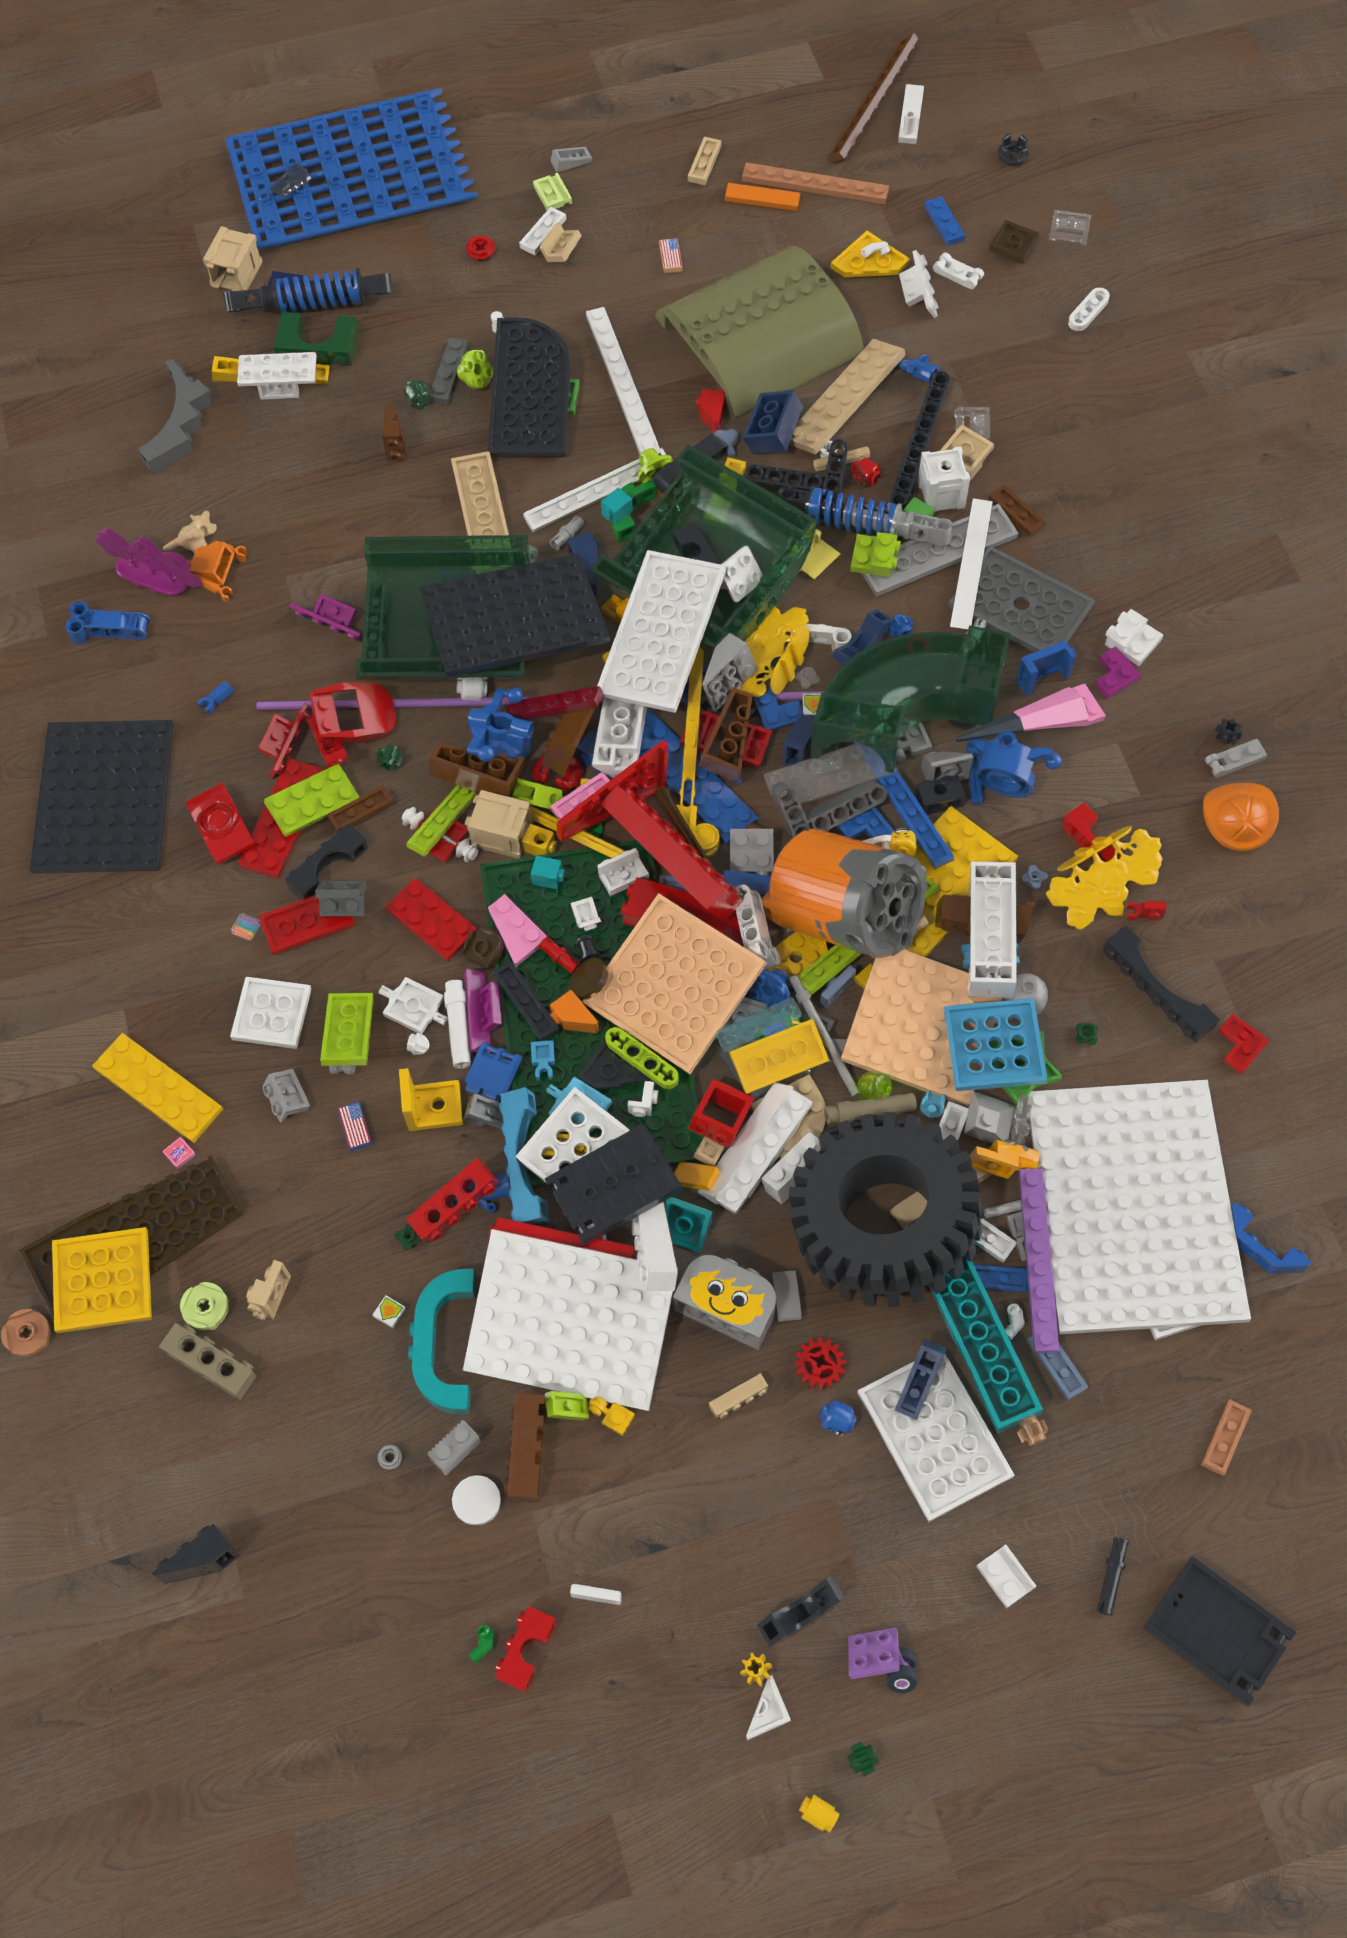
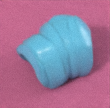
(933, 1105)

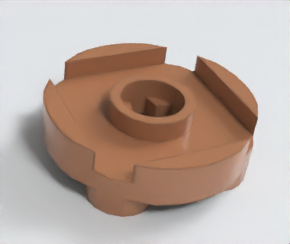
(37, 1339)

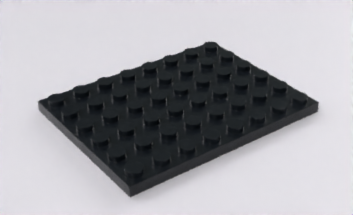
(513, 615)
(102, 797)

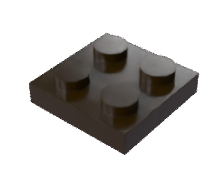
(1014, 241)

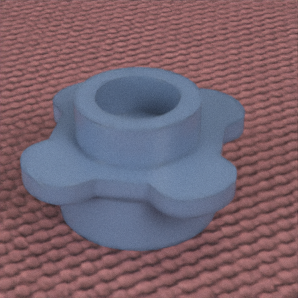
(1034, 882)

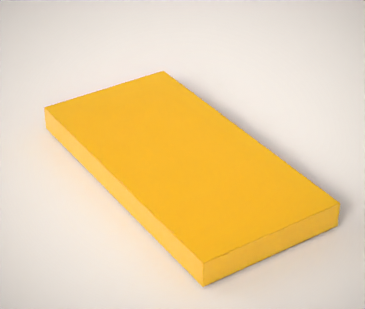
(779, 1056)

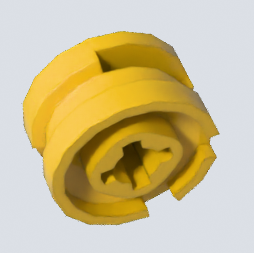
(708, 838)

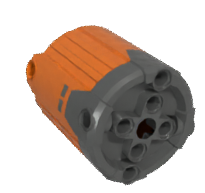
(844, 891)

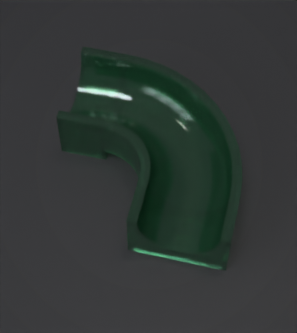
(909, 682)

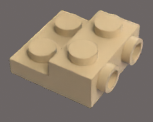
(974, 448)
(266, 1296)

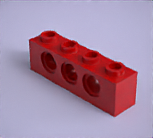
(440, 1202)

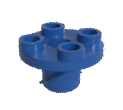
(770, 987)

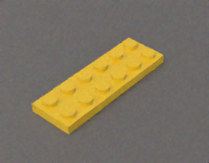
(157, 1087)

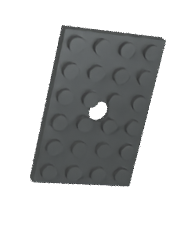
(1053, 607)

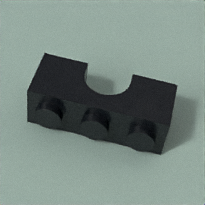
(692, 541)

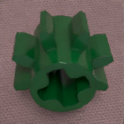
(389, 757)
(862, 1759)

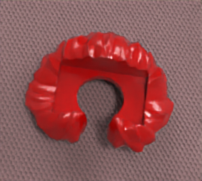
(571, 778)

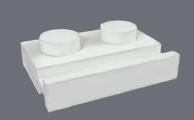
(1006, 1576)

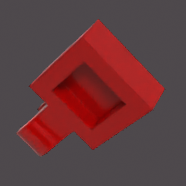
(1148, 910)

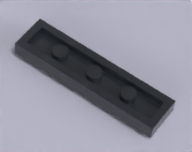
(525, 1001)

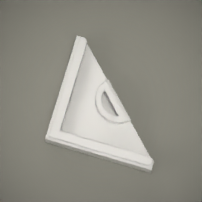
(769, 1712)

